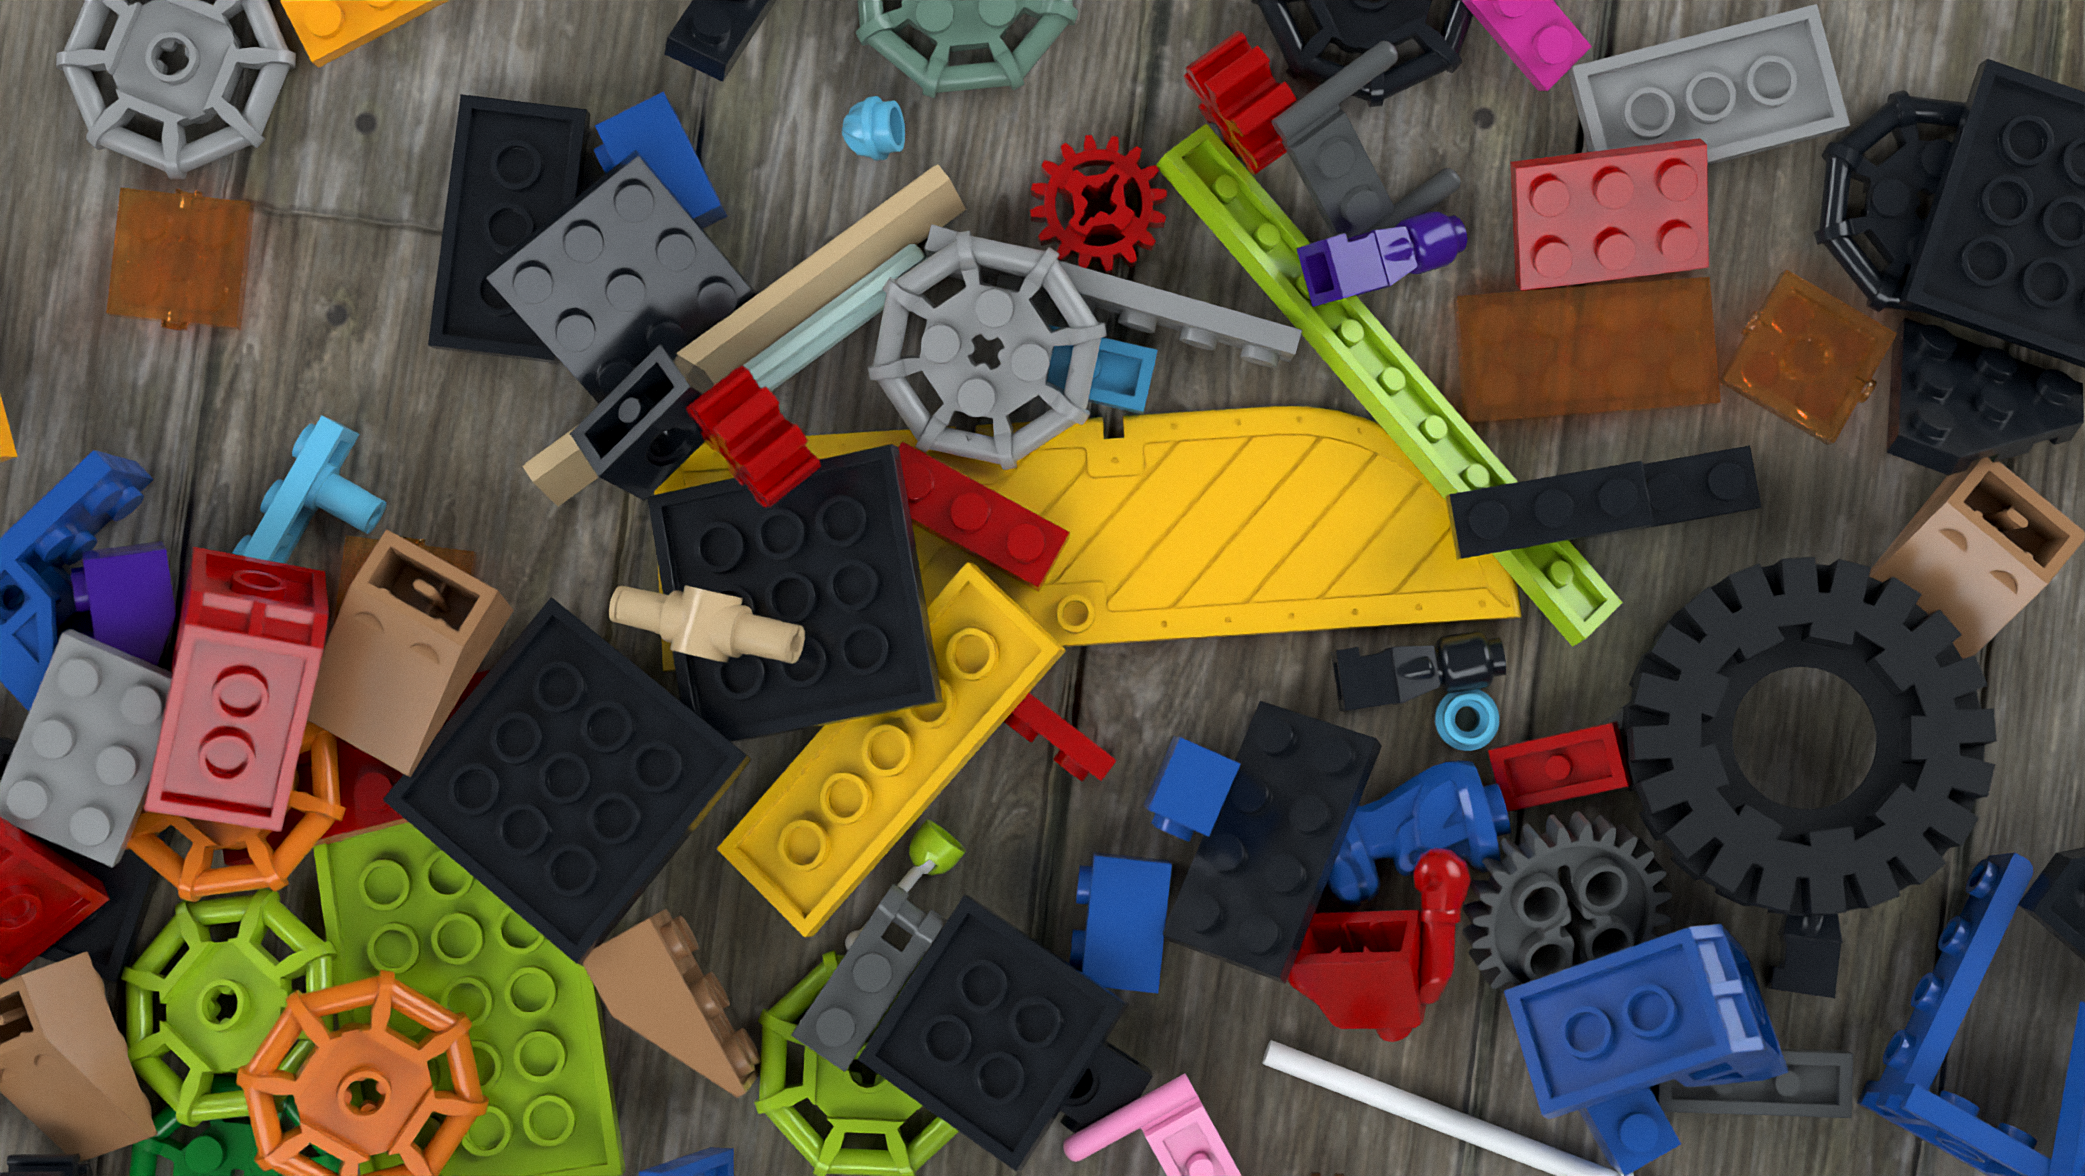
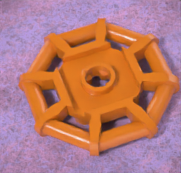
(270, 869)
(360, 1053)

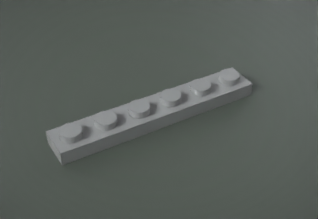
(1145, 307)

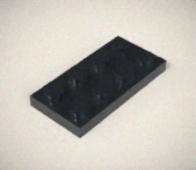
(507, 178)
(1273, 842)

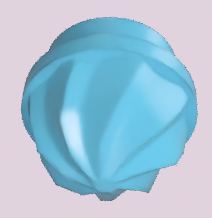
(874, 128)

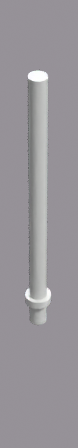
(1430, 1113)

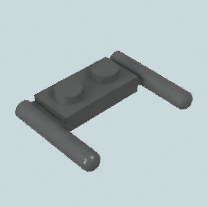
(1335, 162)

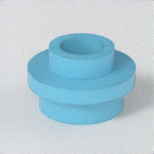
(1481, 733)

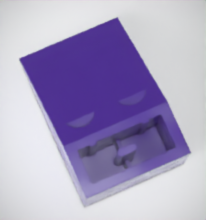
(127, 597)

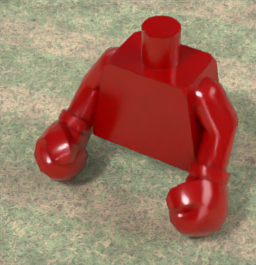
(1386, 964)

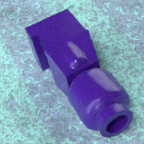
(1381, 257)

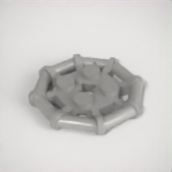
(181, 98)
(994, 313)

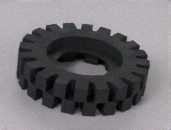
(1923, 714)

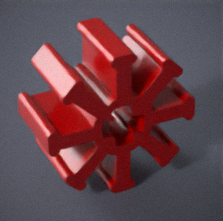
(1241, 99)
(753, 436)

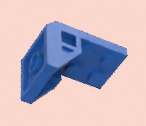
(34, 588)
(1646, 1017)

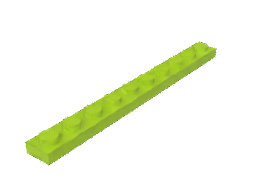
(1376, 371)

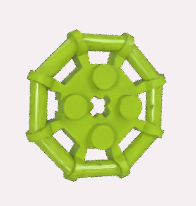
(192, 992)
(839, 1094)

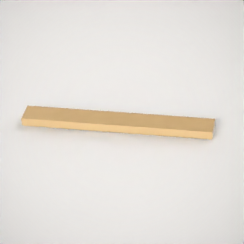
(783, 305)

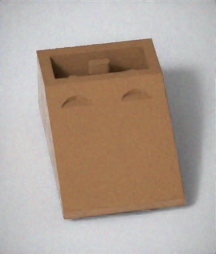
(1980, 551)
(403, 651)
(663, 995)
(69, 1060)

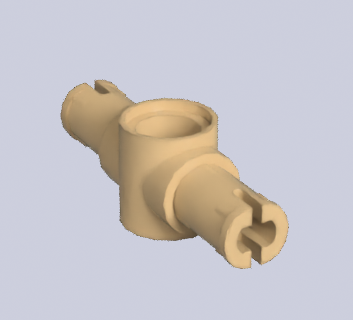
(707, 624)

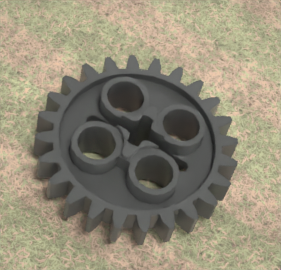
(1620, 900)

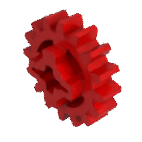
(1075, 187)

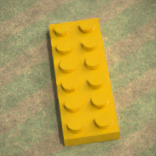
(876, 774)

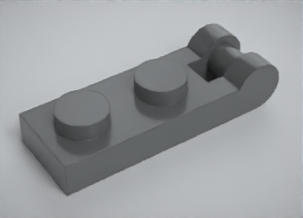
(867, 980)

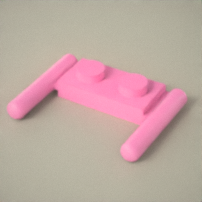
(1173, 1126)

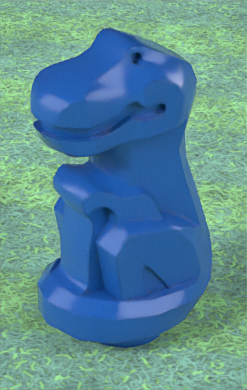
(1430, 810)

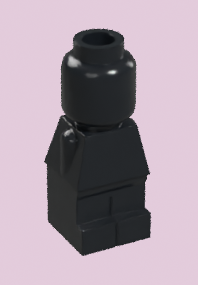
(1406, 672)
(1808, 955)

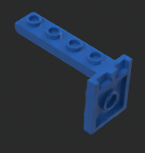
(1940, 1006)

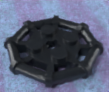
(1361, 25)
(1889, 189)

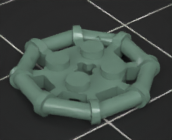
(963, 27)

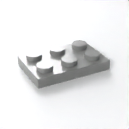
(87, 749)

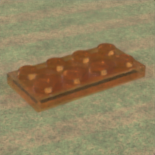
(1587, 350)

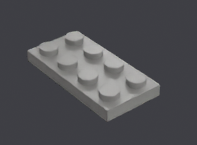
(1729, 86)

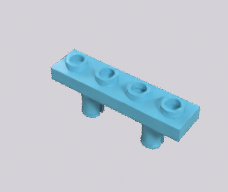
(309, 486)

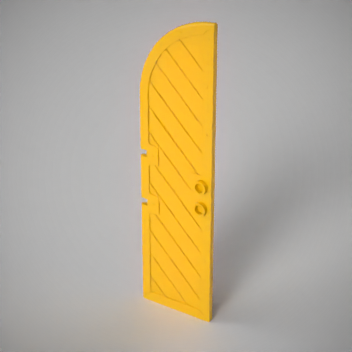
(1211, 528)

